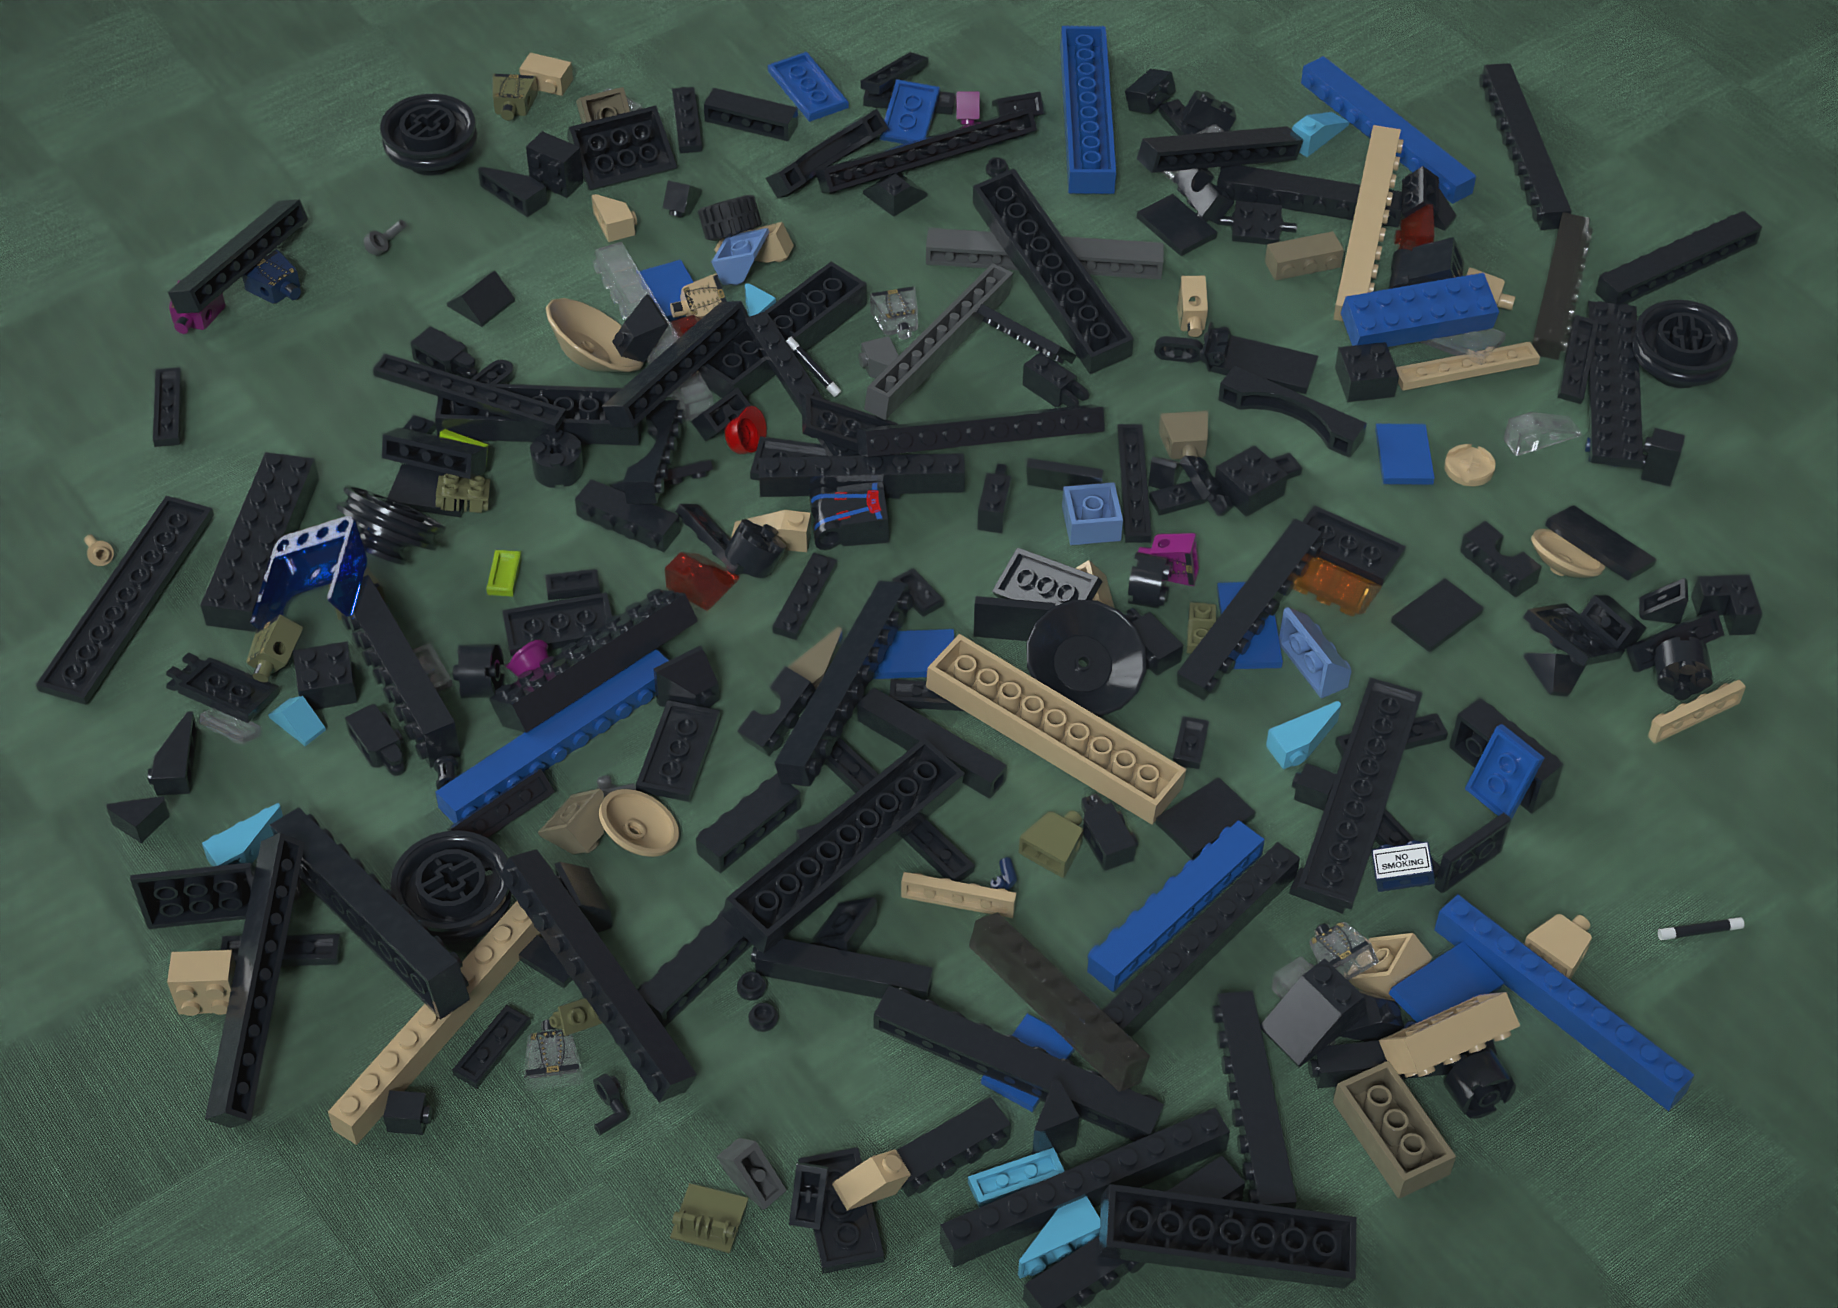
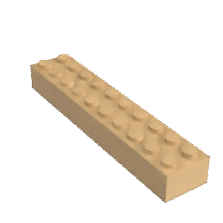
(1056, 728)

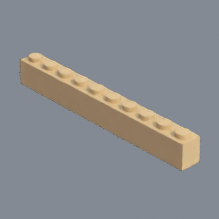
(1370, 215)
(427, 1034)

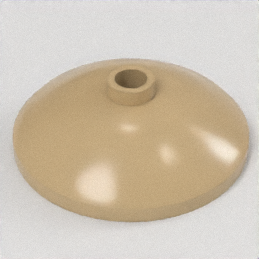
(1564, 557)
(638, 823)

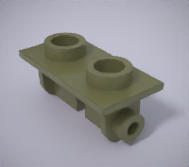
(574, 1017)

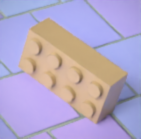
(1450, 1034)

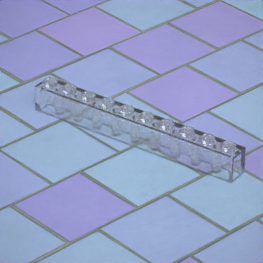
(627, 290)

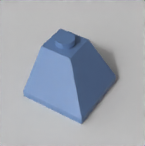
(738, 255)

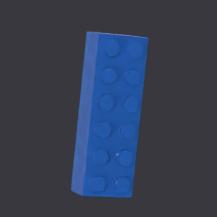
(1420, 311)

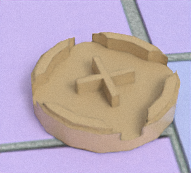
(1469, 465)

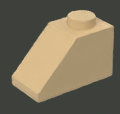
(614, 217)
(872, 1180)

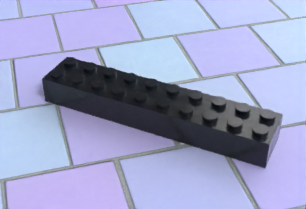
(1052, 271)
(842, 845)
(376, 916)

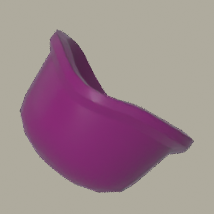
(528, 657)

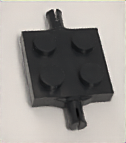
(1257, 223)

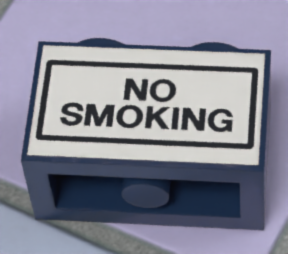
(1403, 866)

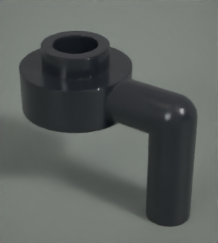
(608, 1090)

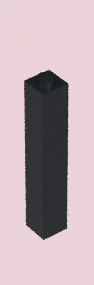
(908, 727)
(841, 970)
(1345, 1061)

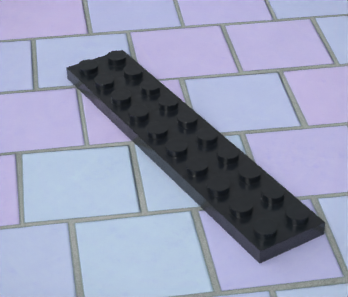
(1614, 388)
(124, 600)
(1359, 794)

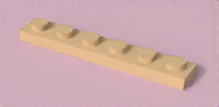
(1460, 367)

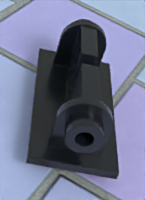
(1215, 346)

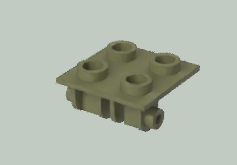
(455, 487)
(708, 1218)

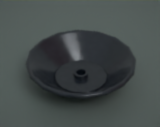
(1100, 638)

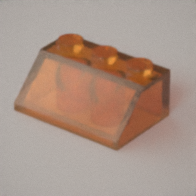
(1337, 586)

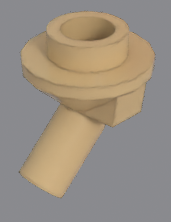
(99, 552)

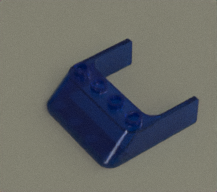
(313, 559)

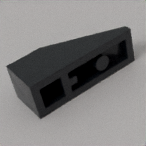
(514, 189)
(175, 759)

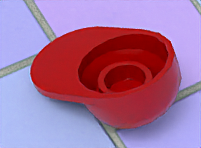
(745, 431)

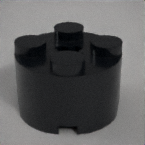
(556, 459)
(755, 548)
(1149, 580)
(1683, 667)
(479, 670)
(1479, 1083)

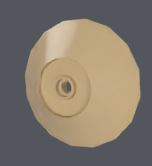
(587, 336)

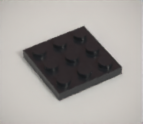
(1572, 634)

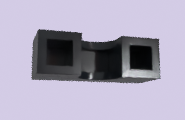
(1202, 195)
(1512, 573)
(768, 731)

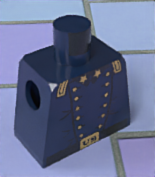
(273, 279)

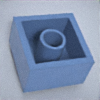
(1092, 513)

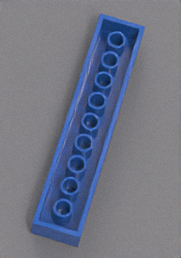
(1087, 110)

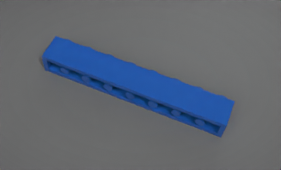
(1174, 905)

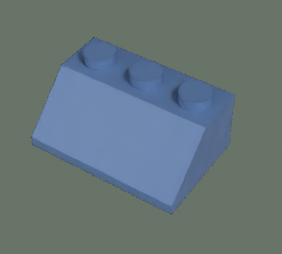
(1313, 653)

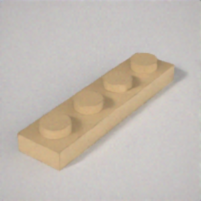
(1696, 711)
(958, 894)

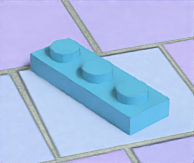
(1014, 1176)

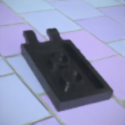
(221, 687)

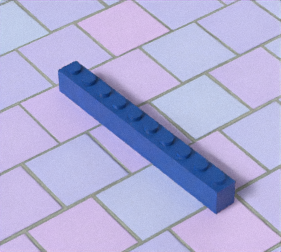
(1366, 110)
(552, 739)
(1566, 1004)

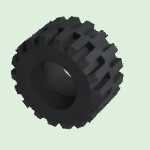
(729, 217)

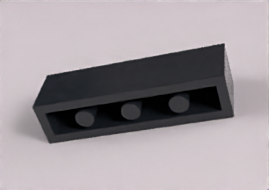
(751, 114)
(434, 453)
(639, 522)
(747, 823)
(953, 1145)

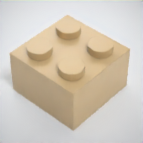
(201, 981)

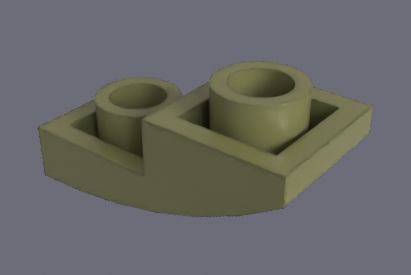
(1200, 620)

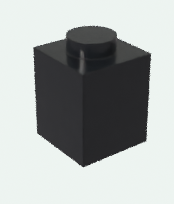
(1313, 786)
(407, 1112)

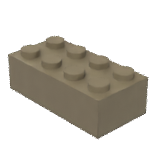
(1394, 1129)

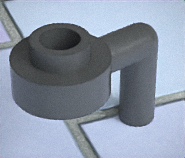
(377, 243)

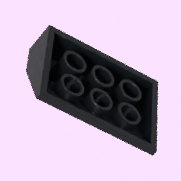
(622, 148)
(194, 895)

